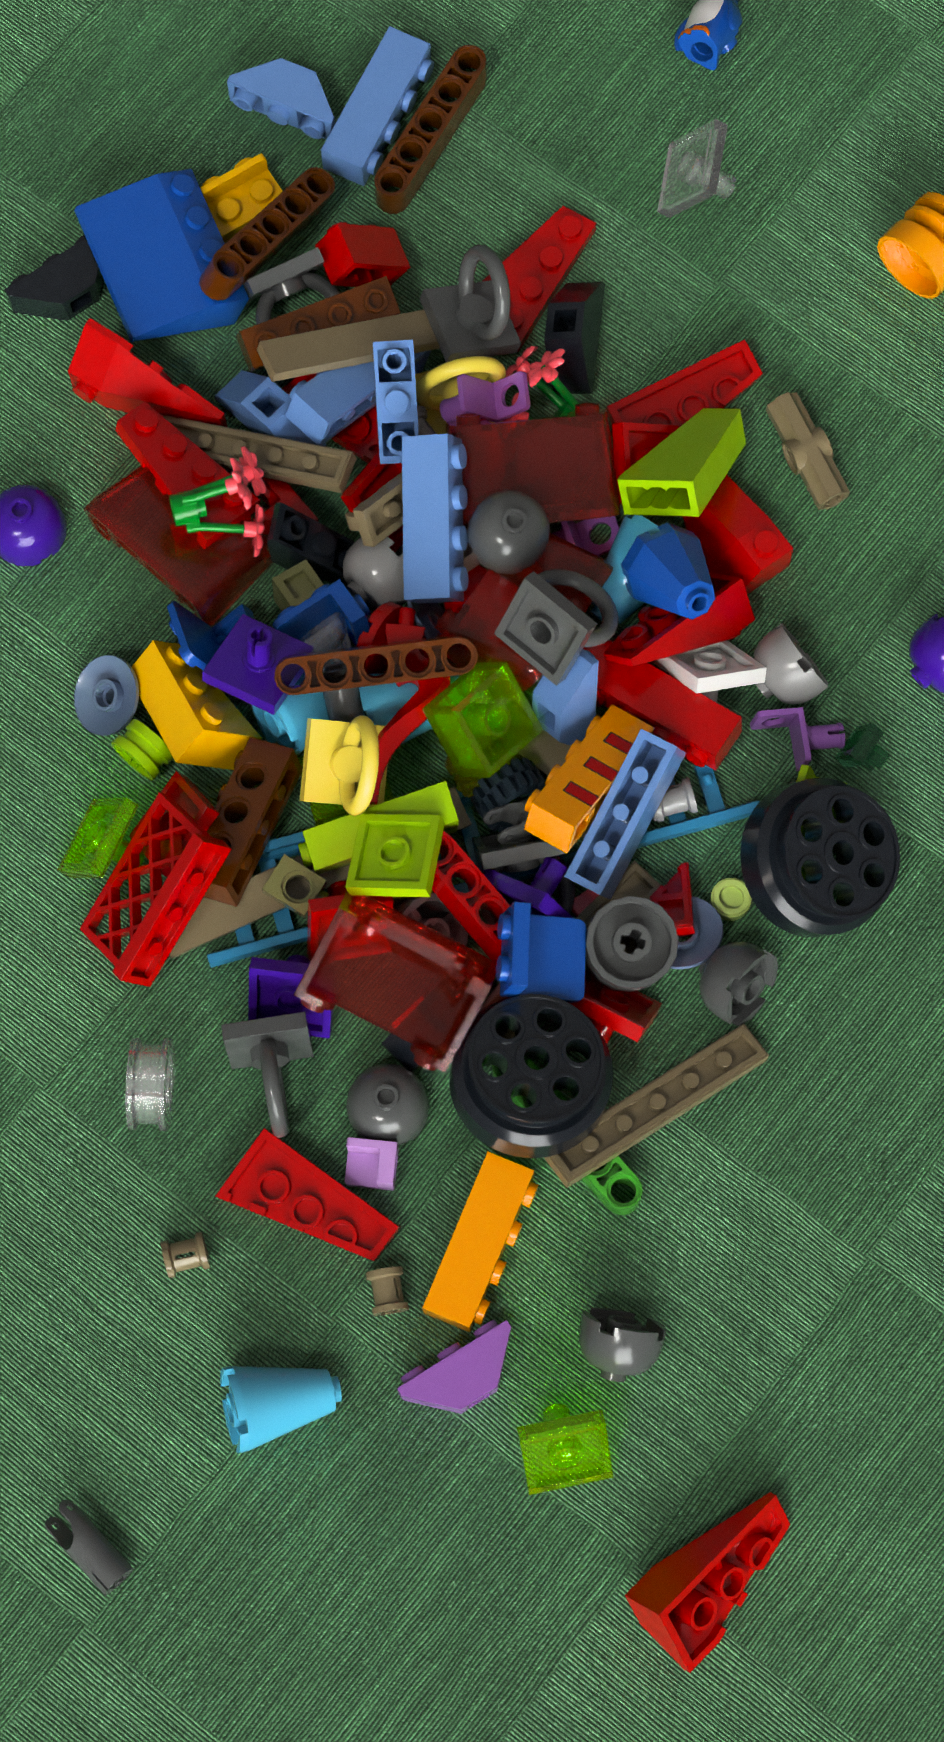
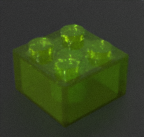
(483, 719)

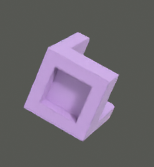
(371, 1163)

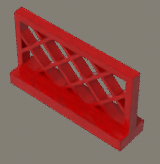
(170, 903)

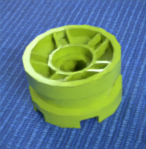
(142, 749)

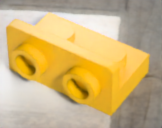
(240, 194)

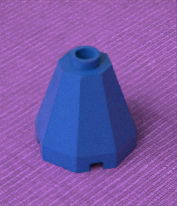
(669, 571)

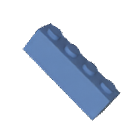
(377, 106)
(336, 399)
(434, 518)
(625, 814)

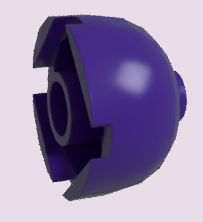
(30, 525)
(927, 653)

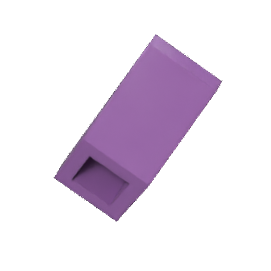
(463, 1374)

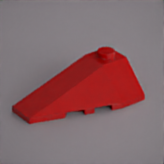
(116, 379)
(739, 537)
(668, 634)
(696, 1587)

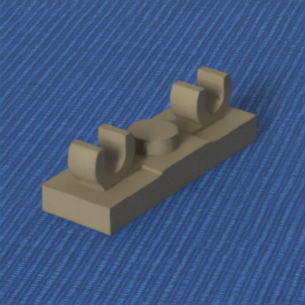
(379, 513)

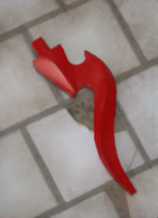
(411, 714)

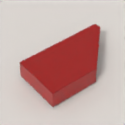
(677, 900)

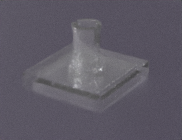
(694, 169)

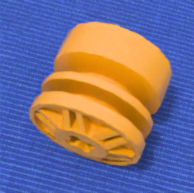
(915, 247)

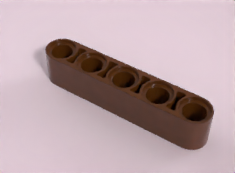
(431, 113)
(266, 233)
(396, 668)

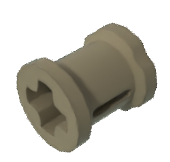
(175, 1264)
(387, 1291)

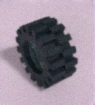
(507, 786)

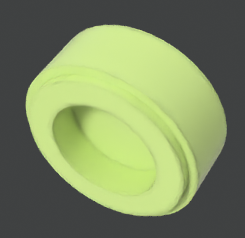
(731, 899)

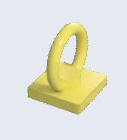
(441, 384)
(342, 763)

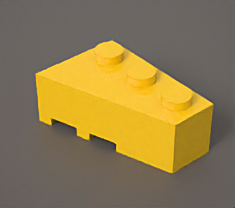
(190, 715)

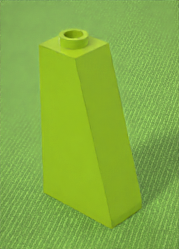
(685, 467)
(332, 843)

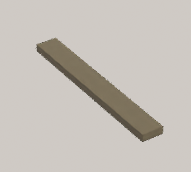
(218, 919)

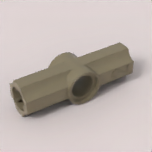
(807, 450)

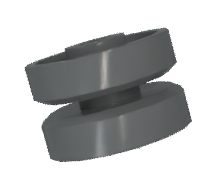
(654, 939)

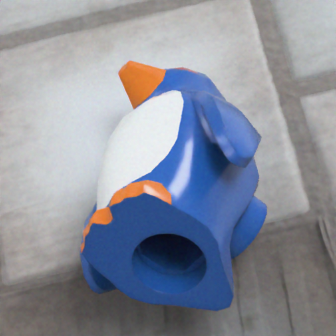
(709, 31)

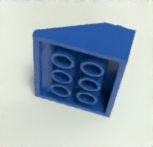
(151, 253)

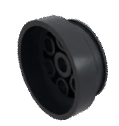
(776, 852)
(550, 1123)

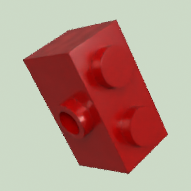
(362, 254)

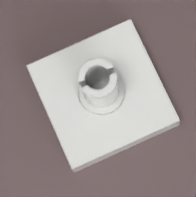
(714, 668)

